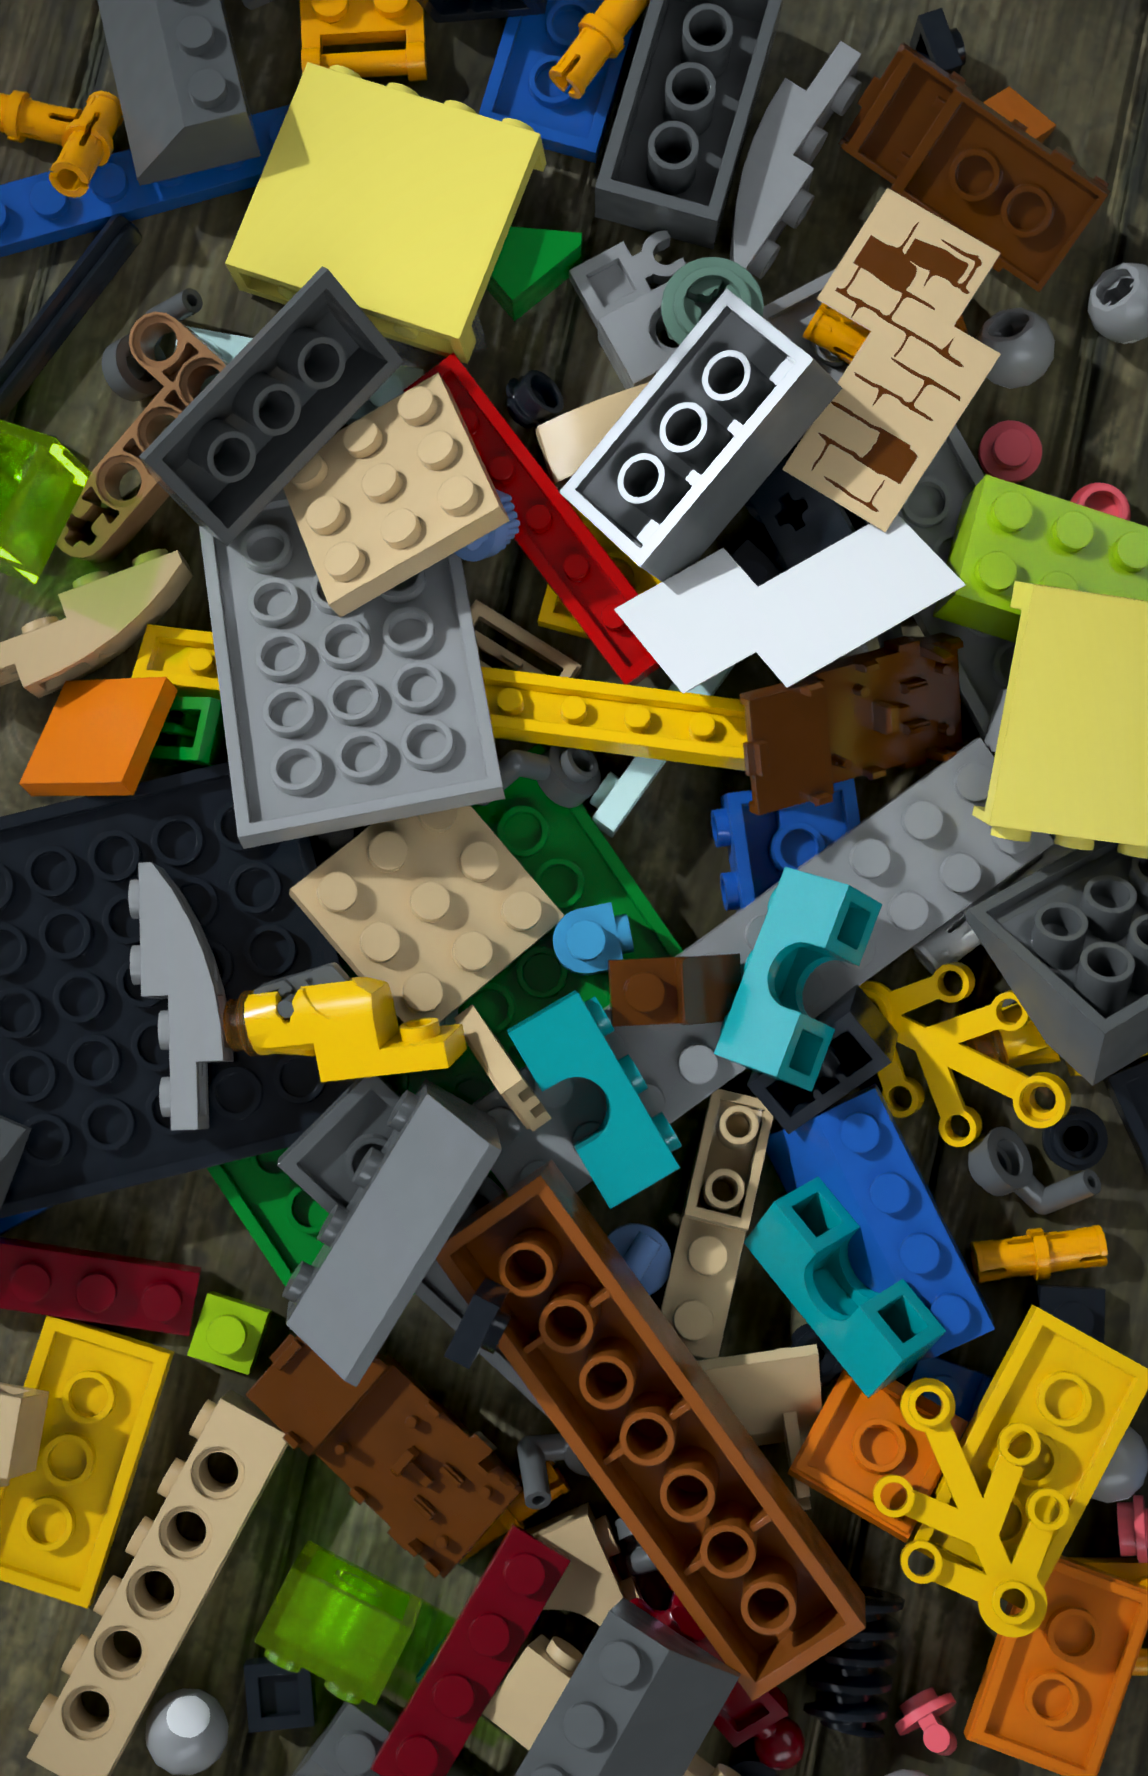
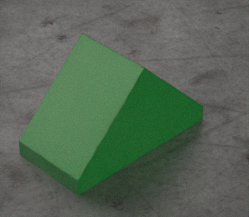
(532, 267)
(192, 734)

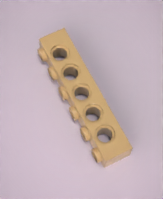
(87, 1745)

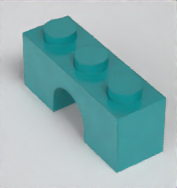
(804, 927)
(629, 1145)
(806, 1254)

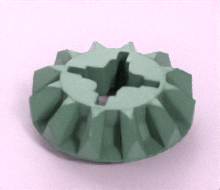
(700, 282)

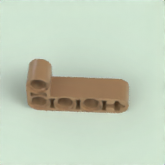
(182, 382)

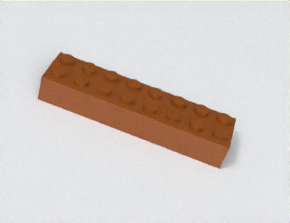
(656, 1433)

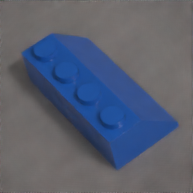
(901, 1229)

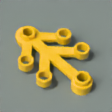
(941, 1050)
(977, 1518)

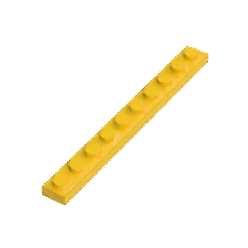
(527, 706)

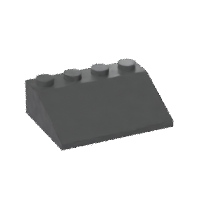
(1077, 954)

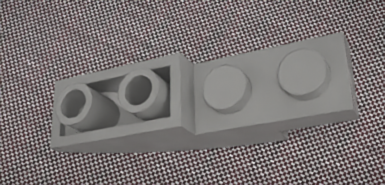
(779, 159)
(180, 967)

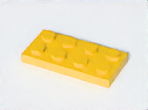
(1079, 1405)
(95, 1426)

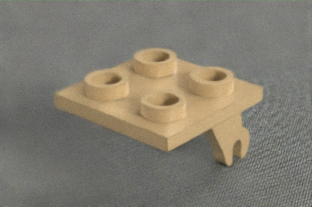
(773, 1397)

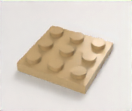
(393, 496)
(427, 908)

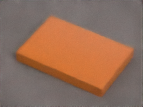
(1063, 1685)

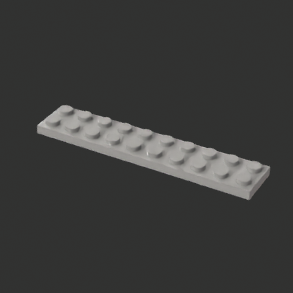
(913, 855)

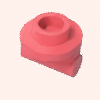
(924, 1712)

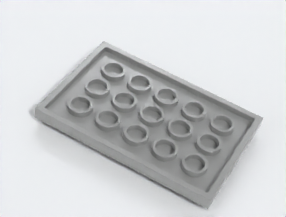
(346, 713)

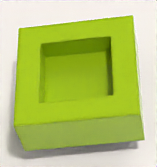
(229, 1332)

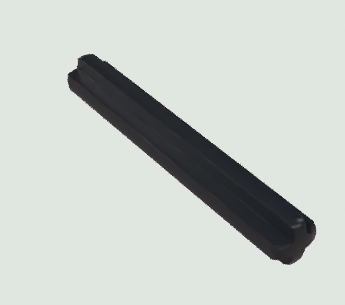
(65, 309)

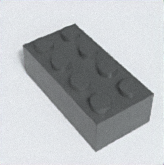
(686, 116)

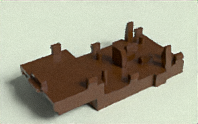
(973, 166)
(853, 721)
(392, 1449)

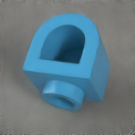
(590, 938)

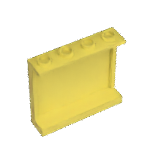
(391, 199)
(1074, 723)

